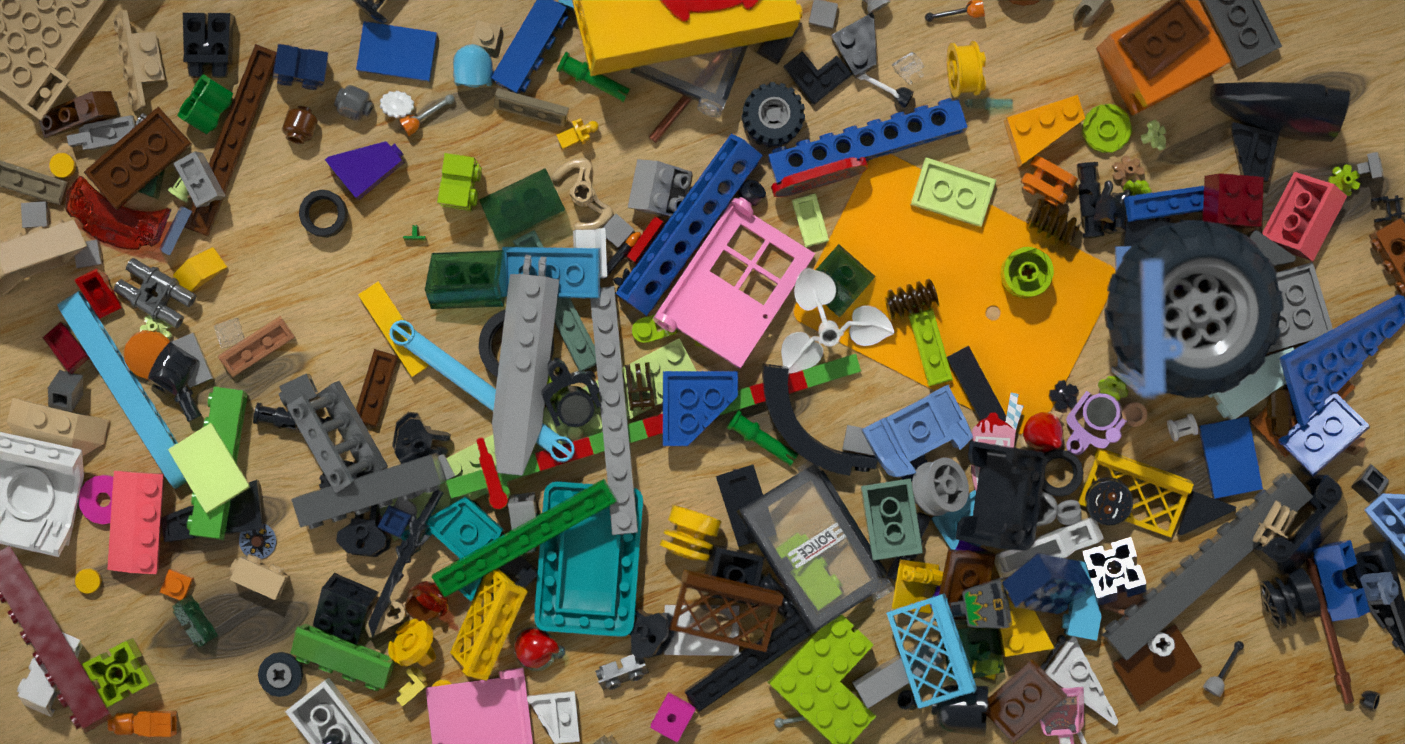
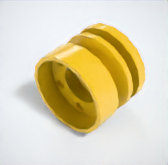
(690, 533)

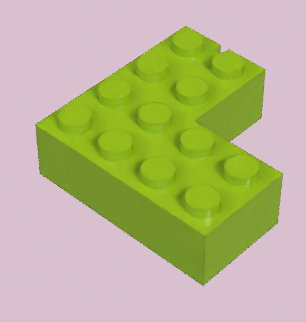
(813, 682)

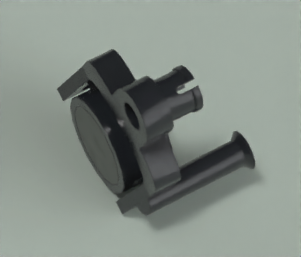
(572, 403)

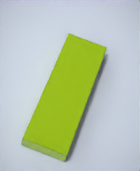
(930, 347)

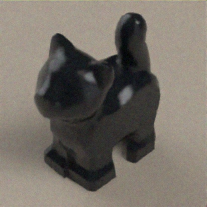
(1112, 209)

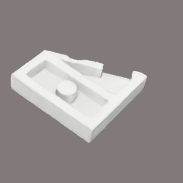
(558, 715)

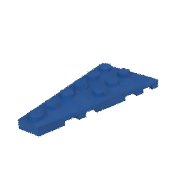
(1334, 357)

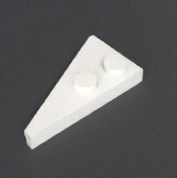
(1072, 669)

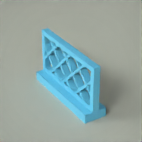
(953, 647)

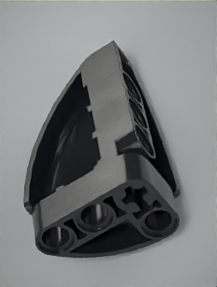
(1286, 108)

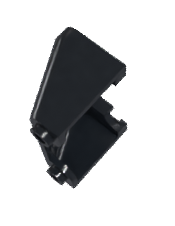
(1005, 497)
(1329, 510)

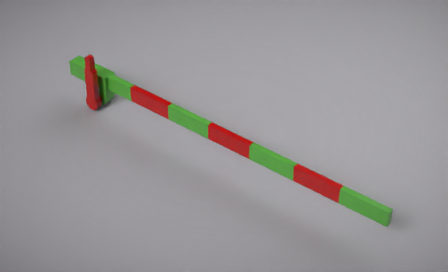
(638, 430)

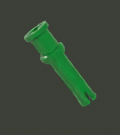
(581, 72)
(752, 431)

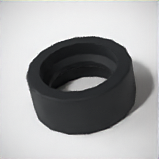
(312, 198)
(1077, 473)

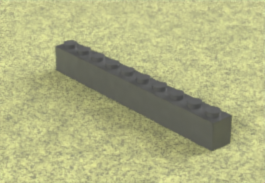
(1202, 569)

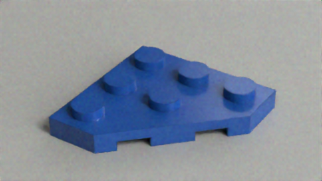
(694, 401)

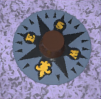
(258, 542)

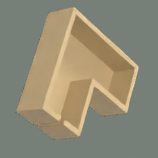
(38, 252)

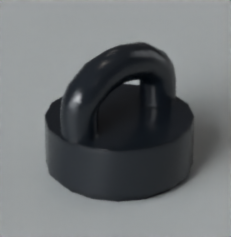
(752, 192)

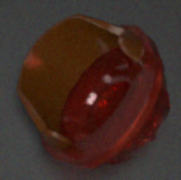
(426, 602)

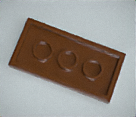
(138, 158)

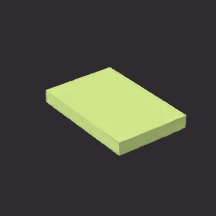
(953, 192)
(209, 468)

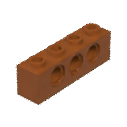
(1381, 243)

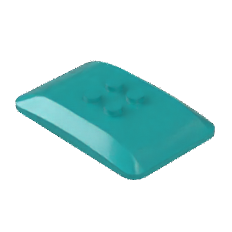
(587, 572)

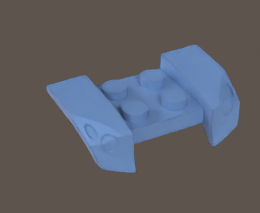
(917, 431)

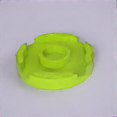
(1106, 128)

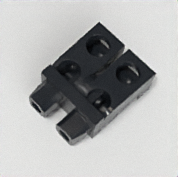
(208, 42)

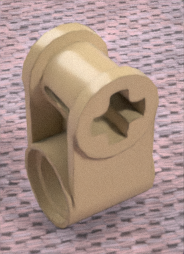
(388, 618)

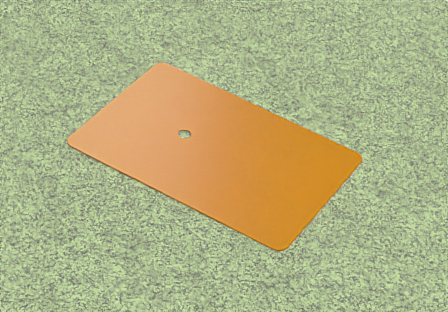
(902, 244)

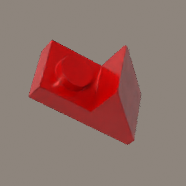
(98, 292)

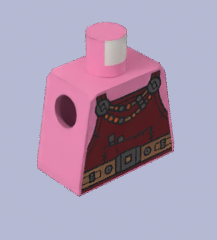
(1066, 717)

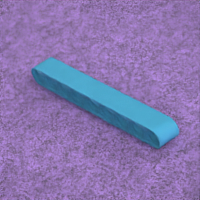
(122, 384)

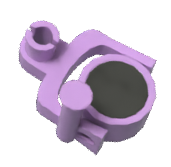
(1100, 413)

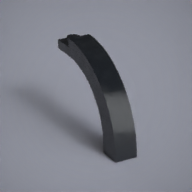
(780, 409)

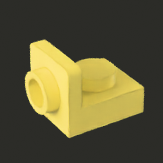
(409, 691)

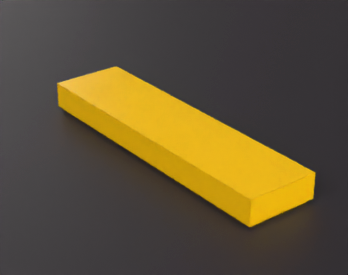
(385, 315)

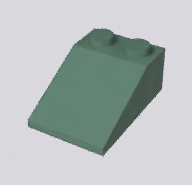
(891, 519)

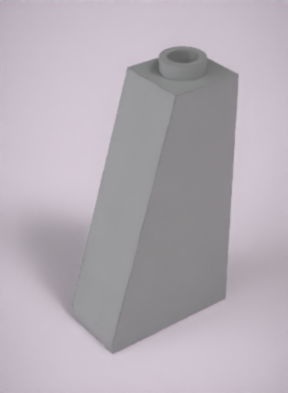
(892, 674)

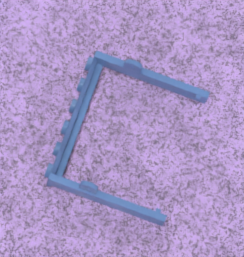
(1154, 345)

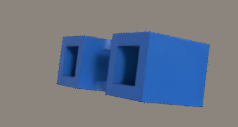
(1341, 599)

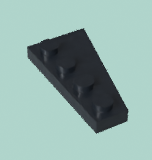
(243, 516)

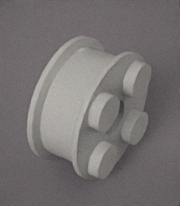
(940, 487)

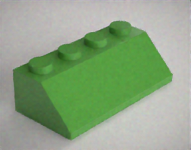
(342, 656)

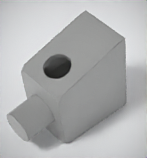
(522, 509)

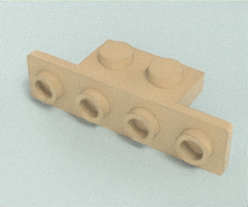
(140, 59)

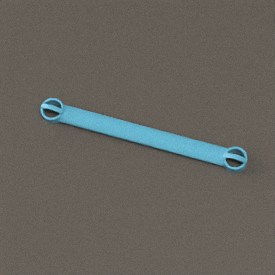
(469, 381)

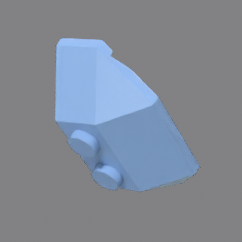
(1388, 517)

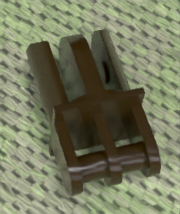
(640, 403)
(1279, 411)

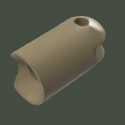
(1092, 9)

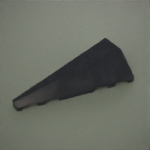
(1378, 558)

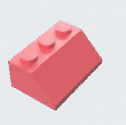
(1304, 215)

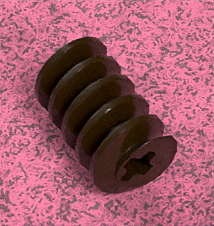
(1053, 223)
(911, 299)

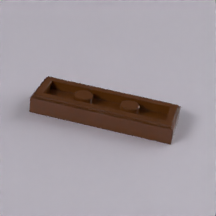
(376, 386)

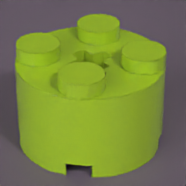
(1032, 259)

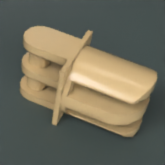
(1277, 522)
(710, 624)

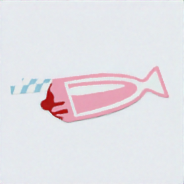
(997, 431)

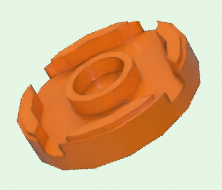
(143, 350)

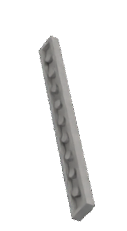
(614, 411)

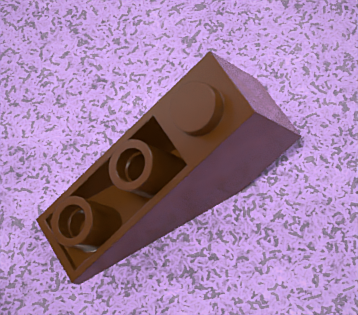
(83, 110)

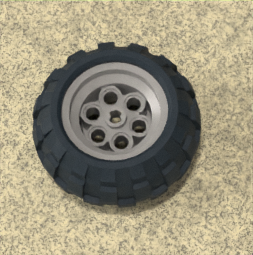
(1233, 272)

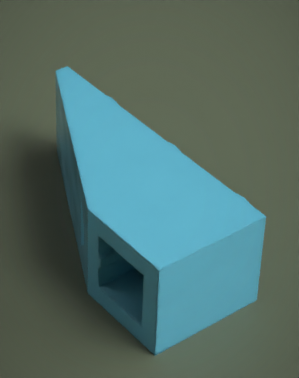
(1083, 615)

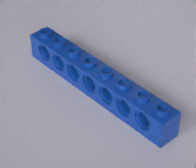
(949, 110)
(677, 228)

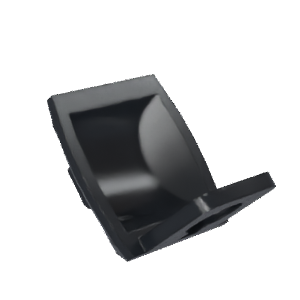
(172, 369)

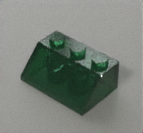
(522, 206)
(466, 279)

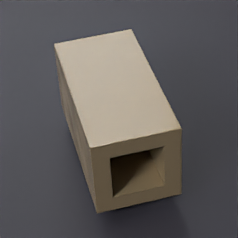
(258, 577)

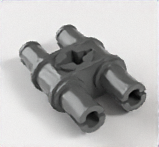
(164, 286)

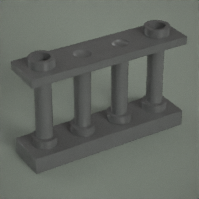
(350, 426)

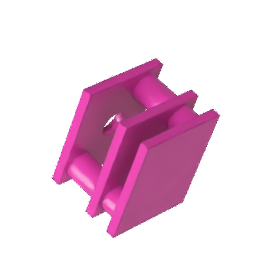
(672, 717)

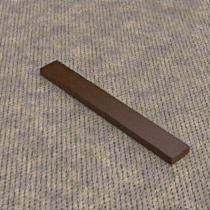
(235, 133)

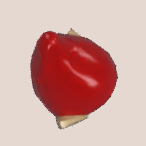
(1043, 432)

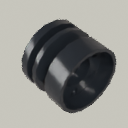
(1286, 600)

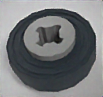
(287, 669)

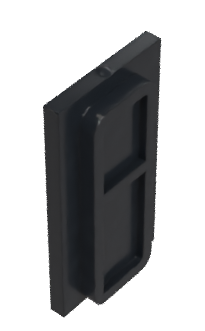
(738, 490)

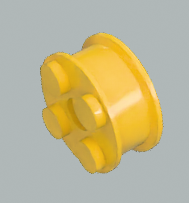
(965, 69)

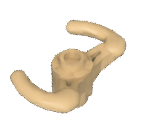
(584, 193)

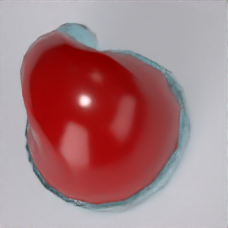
(536, 649)

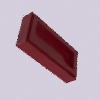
(66, 347)

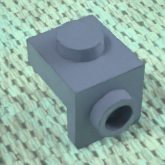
(1380, 587)

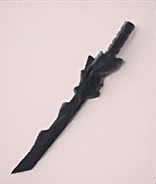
(405, 552)

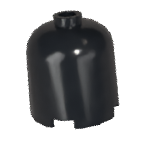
(963, 713)

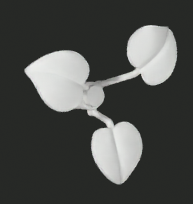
(812, 291)

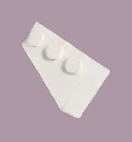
(35, 690)

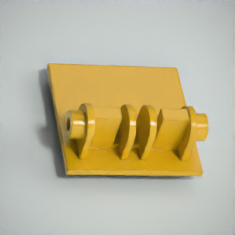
(915, 583)

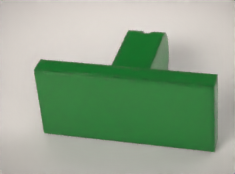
(415, 235)

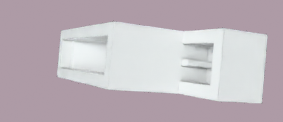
(1055, 543)

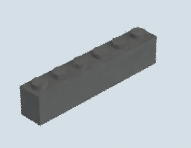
(369, 490)

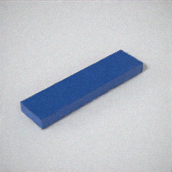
(1164, 203)

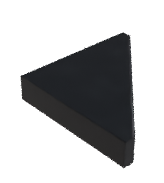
(1201, 511)

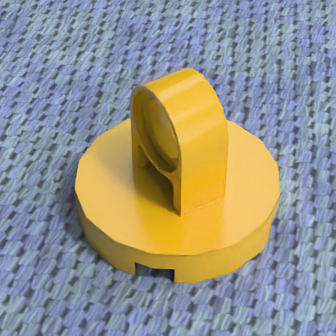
(412, 644)

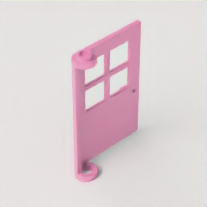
(717, 311)
(481, 711)

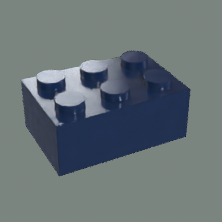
(1047, 584)

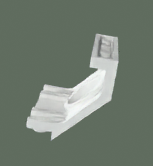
(38, 493)

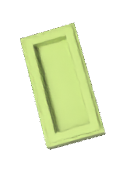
(810, 220)

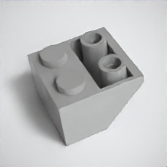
(658, 187)

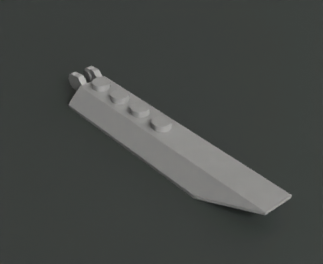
(523, 366)

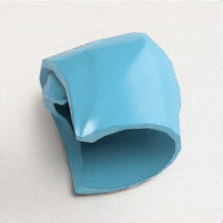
(472, 66)

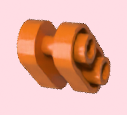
(1034, 184)

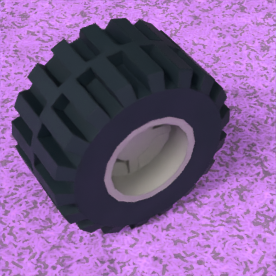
(773, 114)

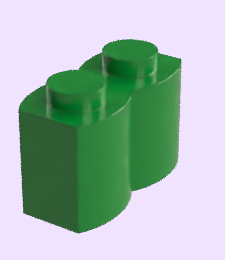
(205, 104)

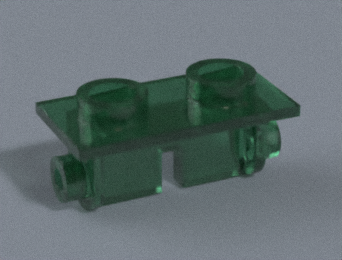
(201, 629)

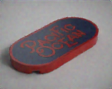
(819, 176)

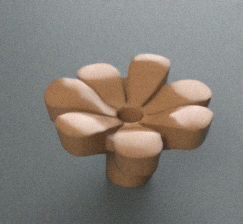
(1123, 172)

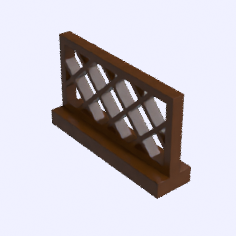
(731, 589)

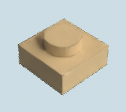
(486, 35)

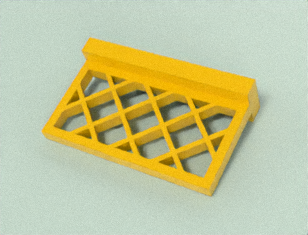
(1148, 474)
(490, 635)

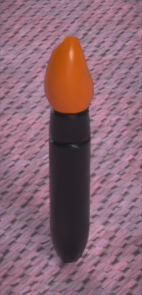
(622, 252)

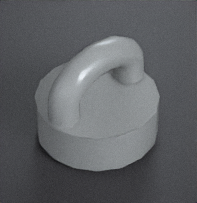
(1069, 512)

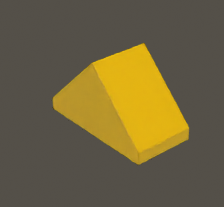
(200, 269)

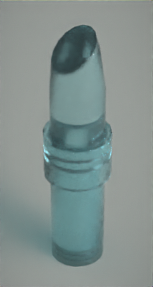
(989, 103)

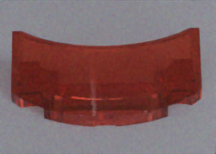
(121, 227)

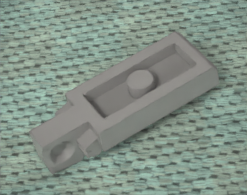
(102, 133)

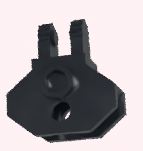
(417, 439)
(367, 531)
(650, 632)

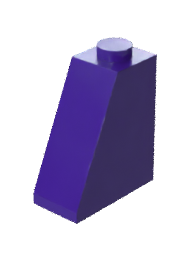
(366, 166)

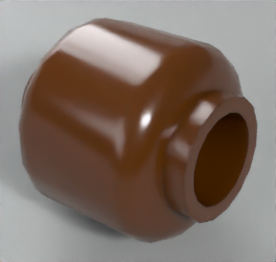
(299, 125)

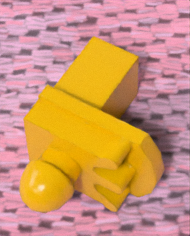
(577, 134)

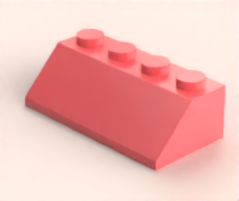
(135, 522)

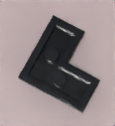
(814, 82)

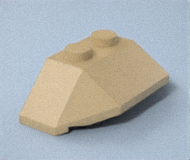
(57, 426)

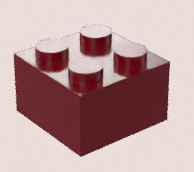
(1233, 200)

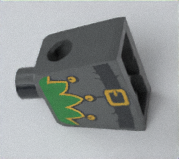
(985, 605)

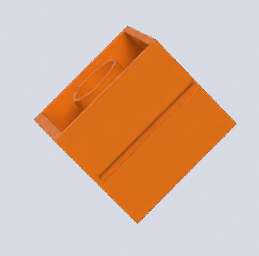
(1191, 67)

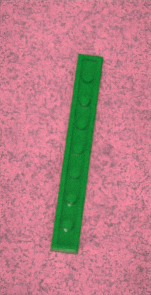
(524, 538)

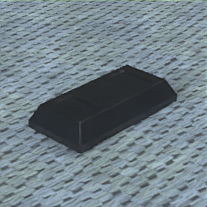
(775, 49)

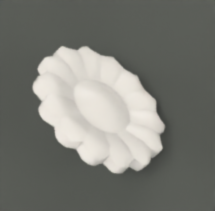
(397, 104)

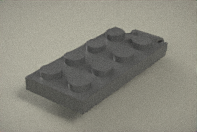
(1243, 29)

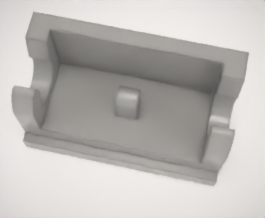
(199, 179)

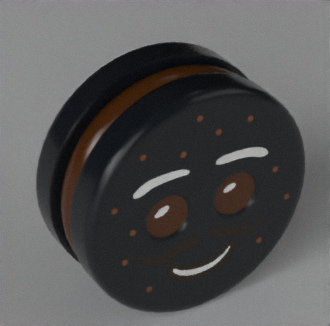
(1109, 501)

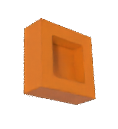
(176, 584)

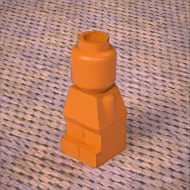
(145, 723)

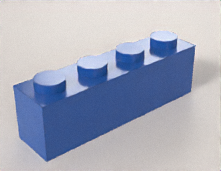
(529, 45)

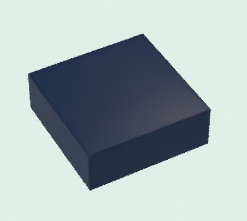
(394, 521)

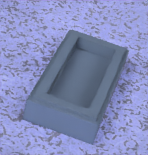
(175, 230)

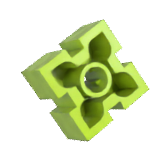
(458, 182)
(104, 667)

